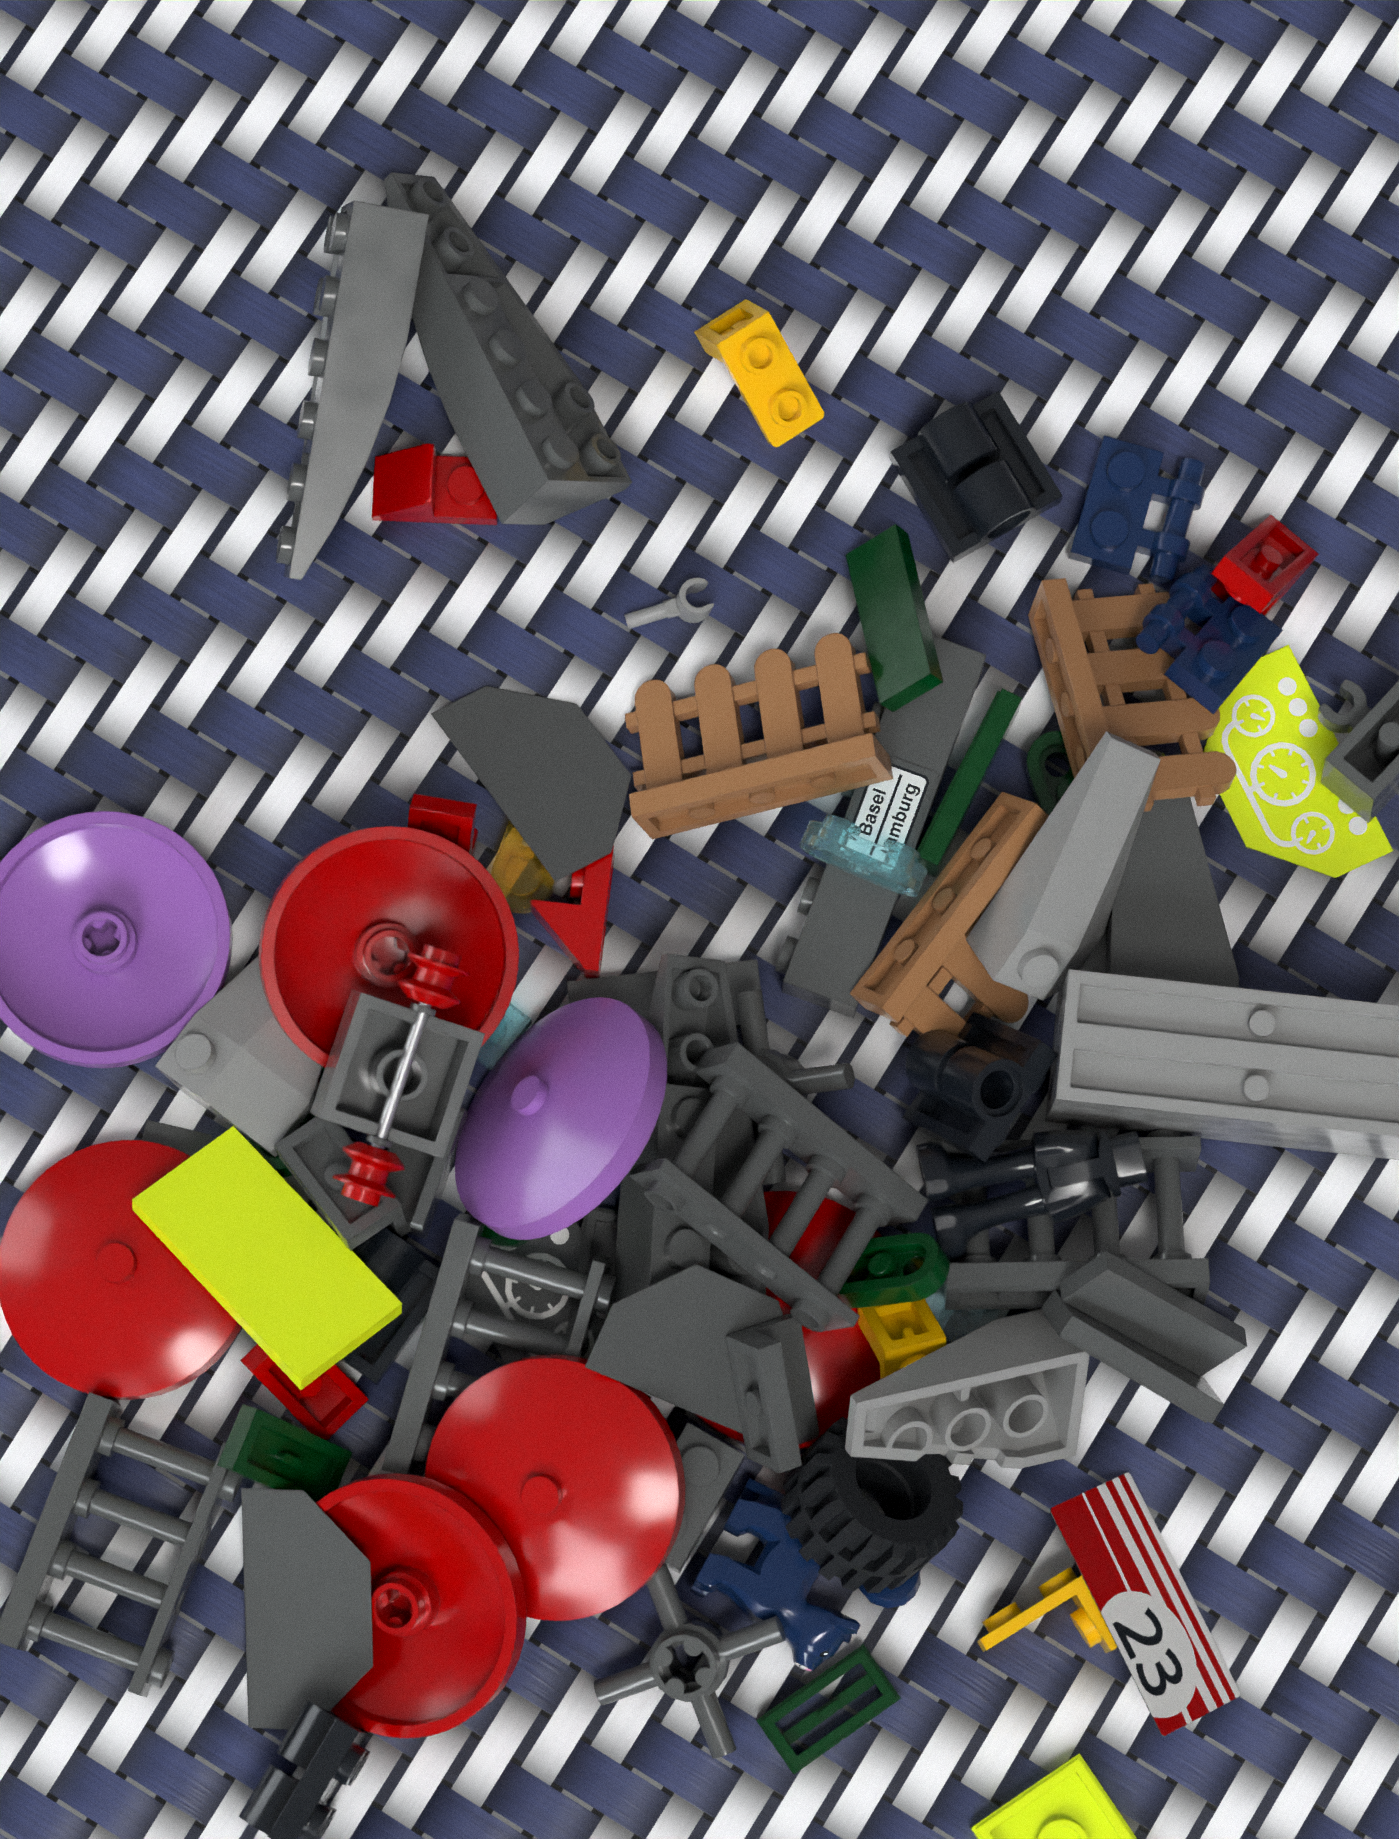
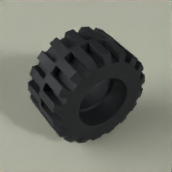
(852, 1536)

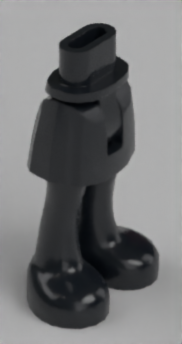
(1069, 1174)

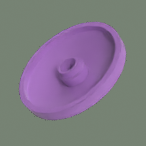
(108, 938)
(561, 1118)

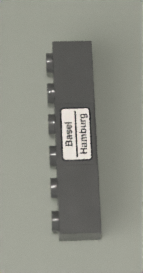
(850, 913)

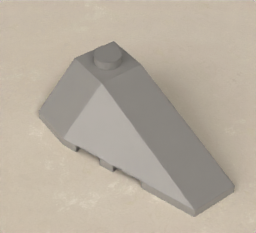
(1069, 875)
(243, 1064)
(991, 1395)

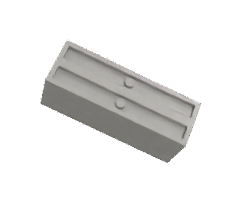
(1226, 1064)

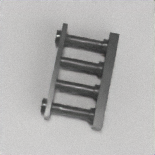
(832, 1161)
(988, 1284)
(453, 1316)
(54, 1556)

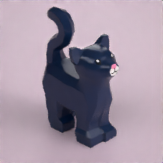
(783, 1581)

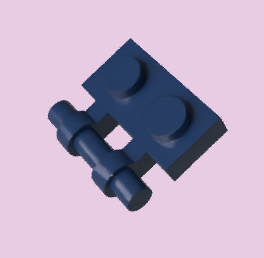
(1118, 504)
(1221, 652)

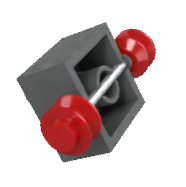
(398, 1074)

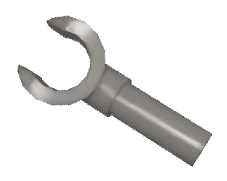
(673, 607)

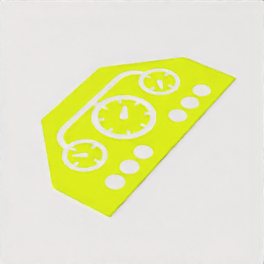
(1279, 758)

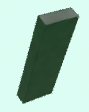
(894, 618)
(968, 780)

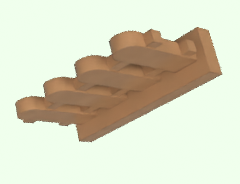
(1081, 677)
(761, 775)
(932, 939)

